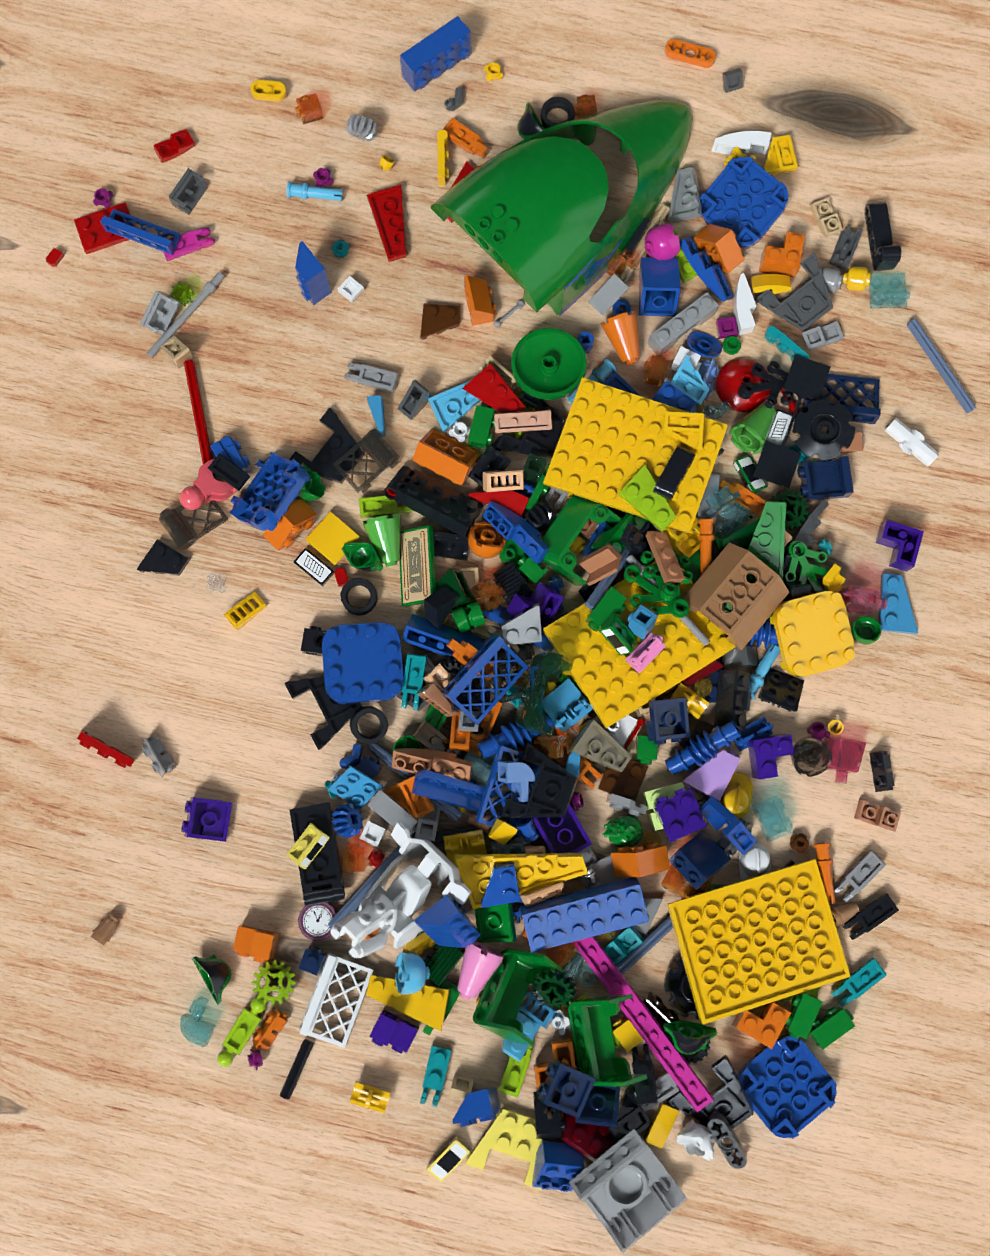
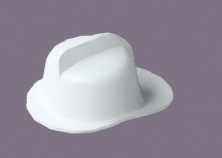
(754, 862)

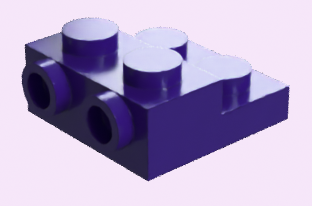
(679, 814)
(207, 819)

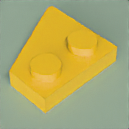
(781, 156)
(685, 428)
(418, 944)

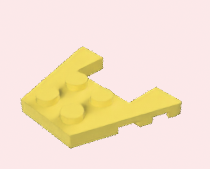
(512, 1135)

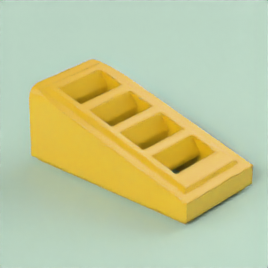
(241, 605)

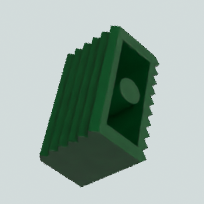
(442, 962)

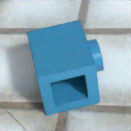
(641, 621)

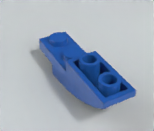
(516, 528)

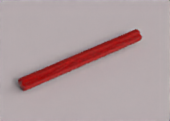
(198, 411)

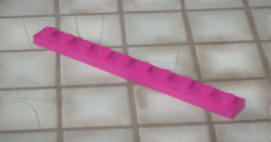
(645, 1023)

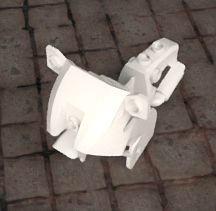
(394, 908)

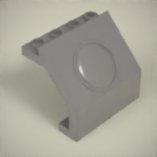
(628, 1190)

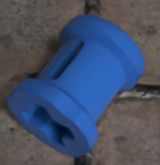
(586, 337)
(527, 829)

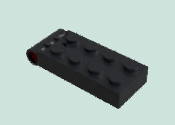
(433, 500)
(326, 861)

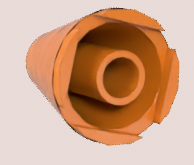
(624, 336)

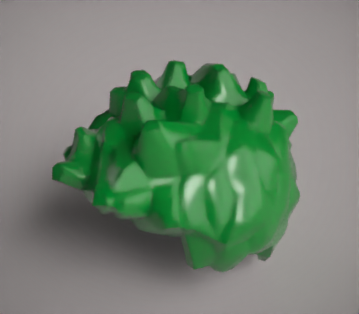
(313, 488)
(624, 831)

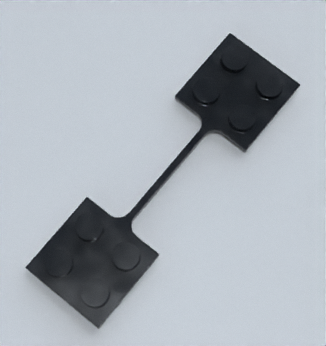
(778, 462)

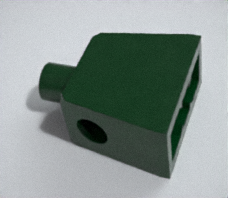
(457, 583)

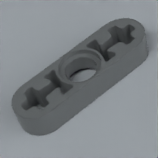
(727, 1149)

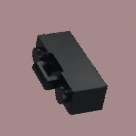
(732, 698)

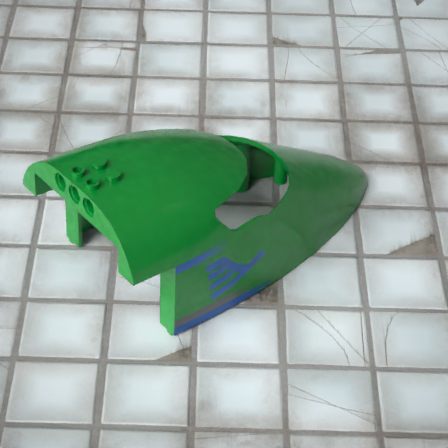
(547, 193)

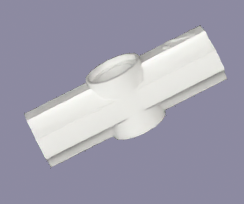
(912, 442)

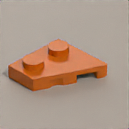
(414, 804)

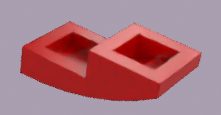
(175, 146)

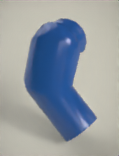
(353, 759)

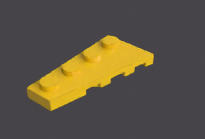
(425, 1005)

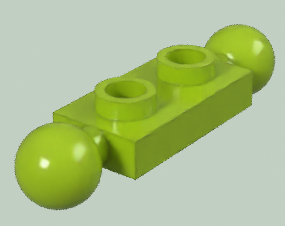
(241, 1032)

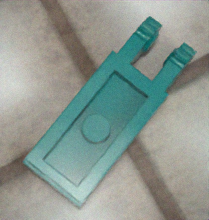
(784, 343)
(413, 678)
(860, 981)
(435, 1072)

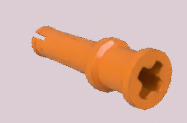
(706, 537)
(824, 862)

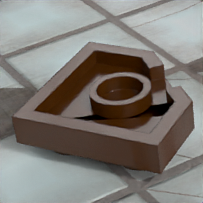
(624, 783)

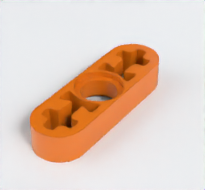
(703, 51)

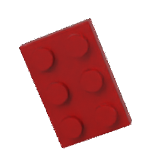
(93, 234)

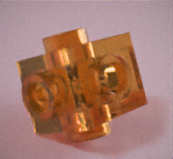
(488, 594)

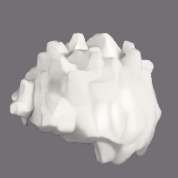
(696, 1140)

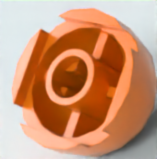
(485, 540)

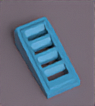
(377, 409)
(573, 764)
(545, 1024)

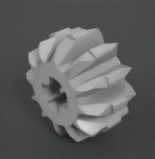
(361, 127)

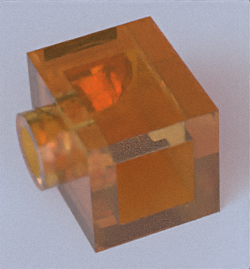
(585, 105)
(308, 108)
(655, 370)
(353, 858)
(561, 954)

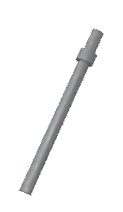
(208, 289)
(686, 620)

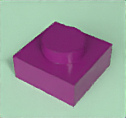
(726, 327)

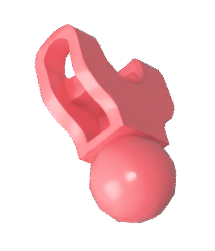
(205, 489)

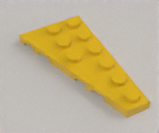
(531, 870)

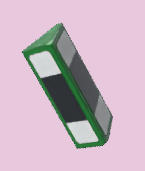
(746, 469)
(618, 634)

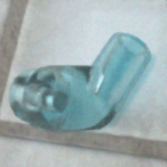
(716, 412)

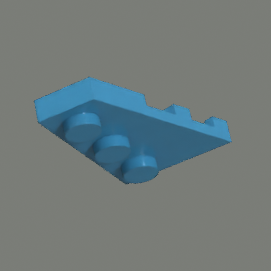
(898, 612)

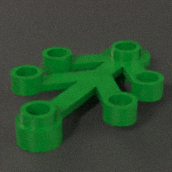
(807, 570)
(668, 590)
(655, 596)

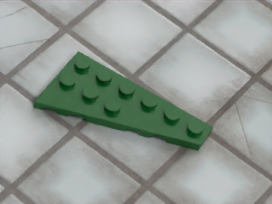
(768, 540)

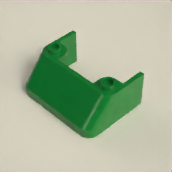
(566, 528)
(506, 991)
(595, 1041)

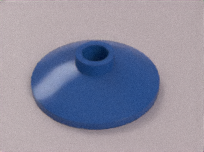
(704, 344)

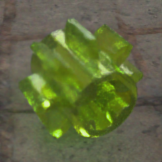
(181, 289)

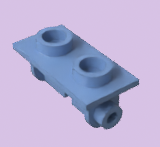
(709, 371)

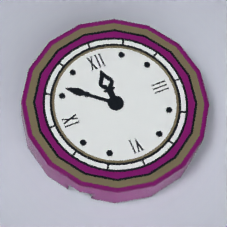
(314, 921)

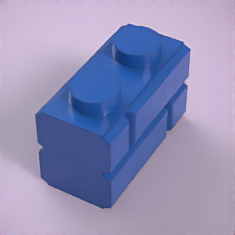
(230, 450)

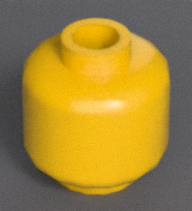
(857, 278)

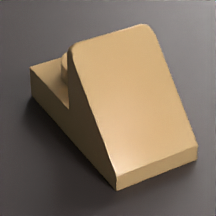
(176, 351)

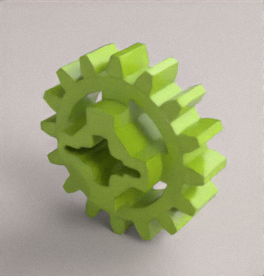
(281, 991)

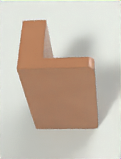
(601, 563)

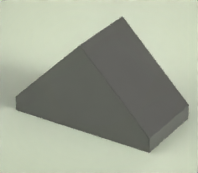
(414, 400)
(740, 659)

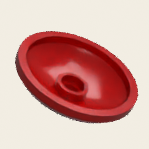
(731, 378)

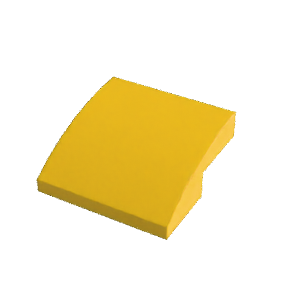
(330, 537)
(684, 543)

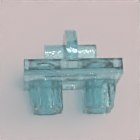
(723, 503)

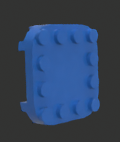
(744, 201)
(270, 492)
(362, 662)
(787, 1086)

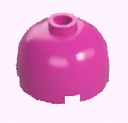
(661, 242)

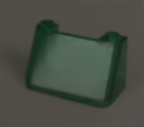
(541, 668)

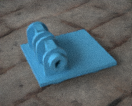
(566, 705)
(355, 787)

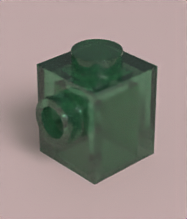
(534, 468)

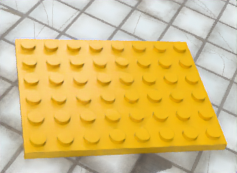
(613, 437)
(610, 681)
(758, 941)

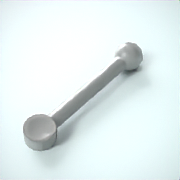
(519, 305)

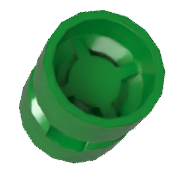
(468, 617)

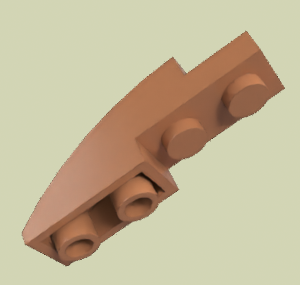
(444, 763)

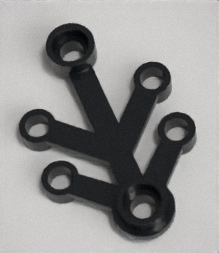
(747, 389)

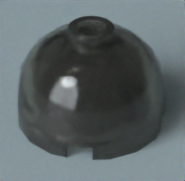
(810, 756)

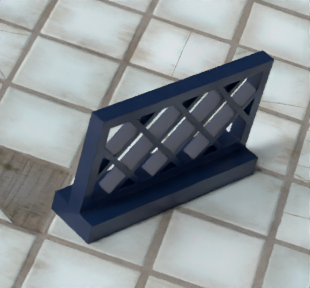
(859, 411)

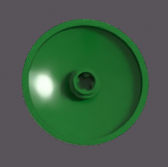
(548, 363)

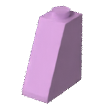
(714, 775)

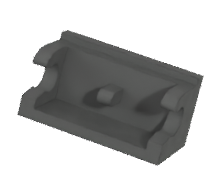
(188, 191)
(845, 247)

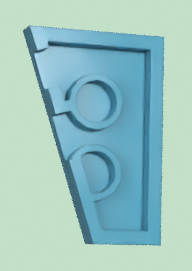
(452, 405)

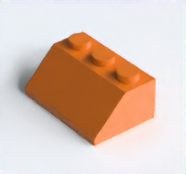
(446, 456)

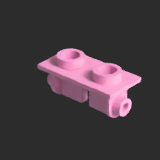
(645, 652)

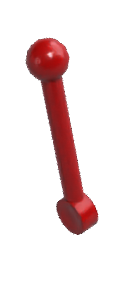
(640, 723)

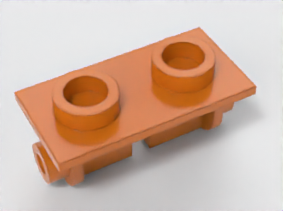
(263, 1036)

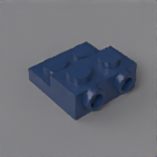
(668, 720)
(565, 1088)
(601, 1107)

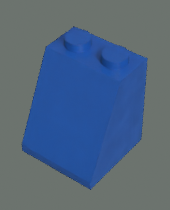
(658, 287)

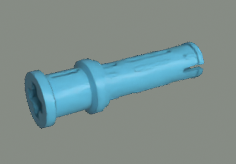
(305, 191)
(598, 375)
(762, 669)

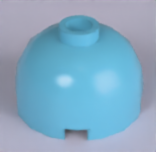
(411, 973)

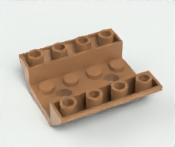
(727, 583)

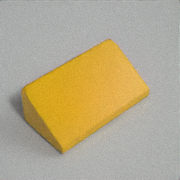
(661, 1125)

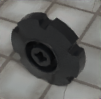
(823, 414)
(677, 984)

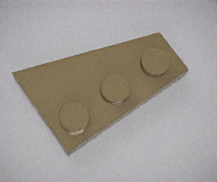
(600, 747)

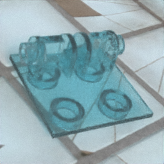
(888, 290)

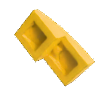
(776, 282)
(833, 580)

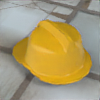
(738, 795)

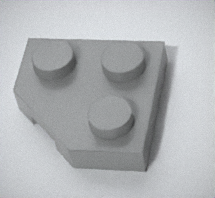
(618, 803)

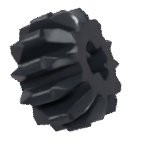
(540, 516)

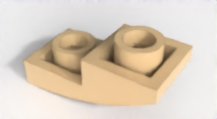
(825, 217)

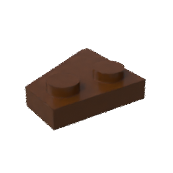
(438, 319)

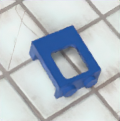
(736, 832)

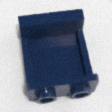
(825, 479)
(699, 859)

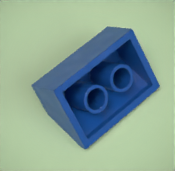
(311, 276)
(447, 924)

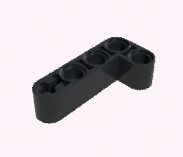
(883, 252)

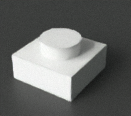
(351, 289)
(372, 834)

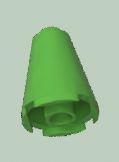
(753, 429)
(385, 537)

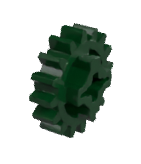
(792, 516)
(554, 988)

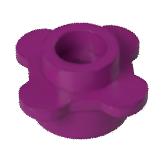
(322, 172)
(99, 194)
(818, 730)
(577, 801)
(255, 1059)

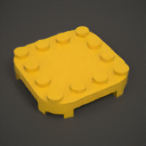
(813, 633)

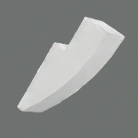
(746, 141)
(743, 306)

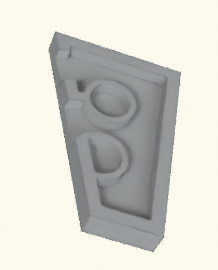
(685, 197)

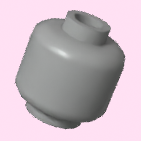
(832, 278)

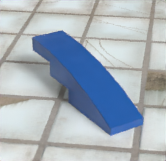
(709, 274)

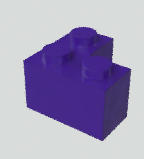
(904, 542)
(546, 596)
(763, 753)
(393, 1031)

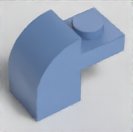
(518, 775)

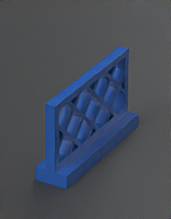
(476, 665)
(489, 788)

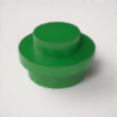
(731, 345)

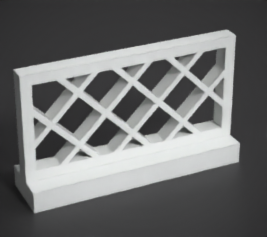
(320, 992)

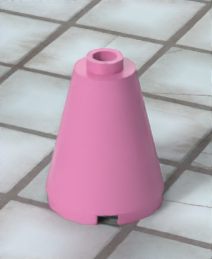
(477, 968)

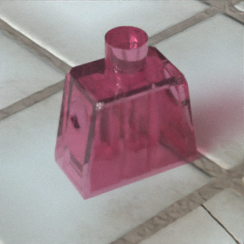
(862, 599)
(845, 757)

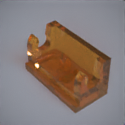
(553, 746)

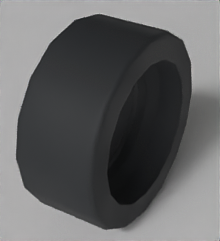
(553, 103)
(359, 582)
(377, 736)

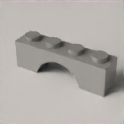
(674, 329)

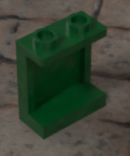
(739, 536)

